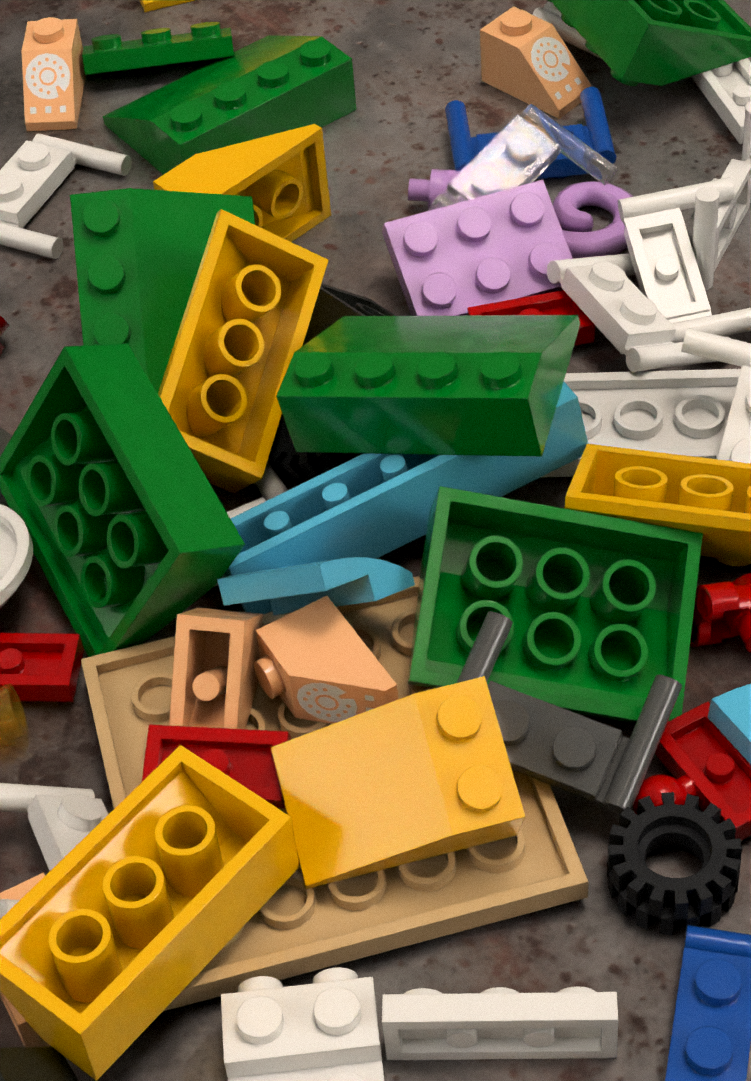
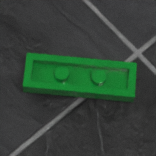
(157, 48)

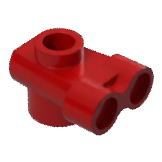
(722, 612)

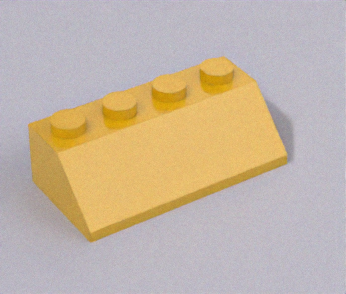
(236, 346)
(671, 493)
(141, 908)

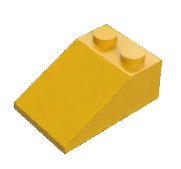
(279, 171)
(399, 784)

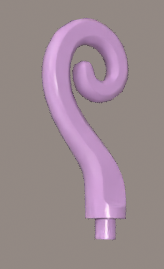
(574, 223)

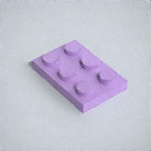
(477, 251)

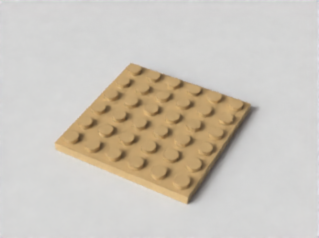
(362, 914)

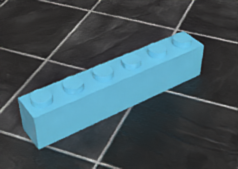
(386, 500)

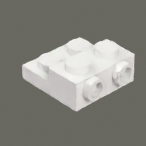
(303, 1030)

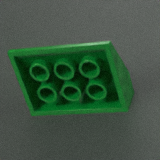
(659, 38)
(239, 98)
(140, 263)
(429, 384)
(114, 500)
(588, 595)

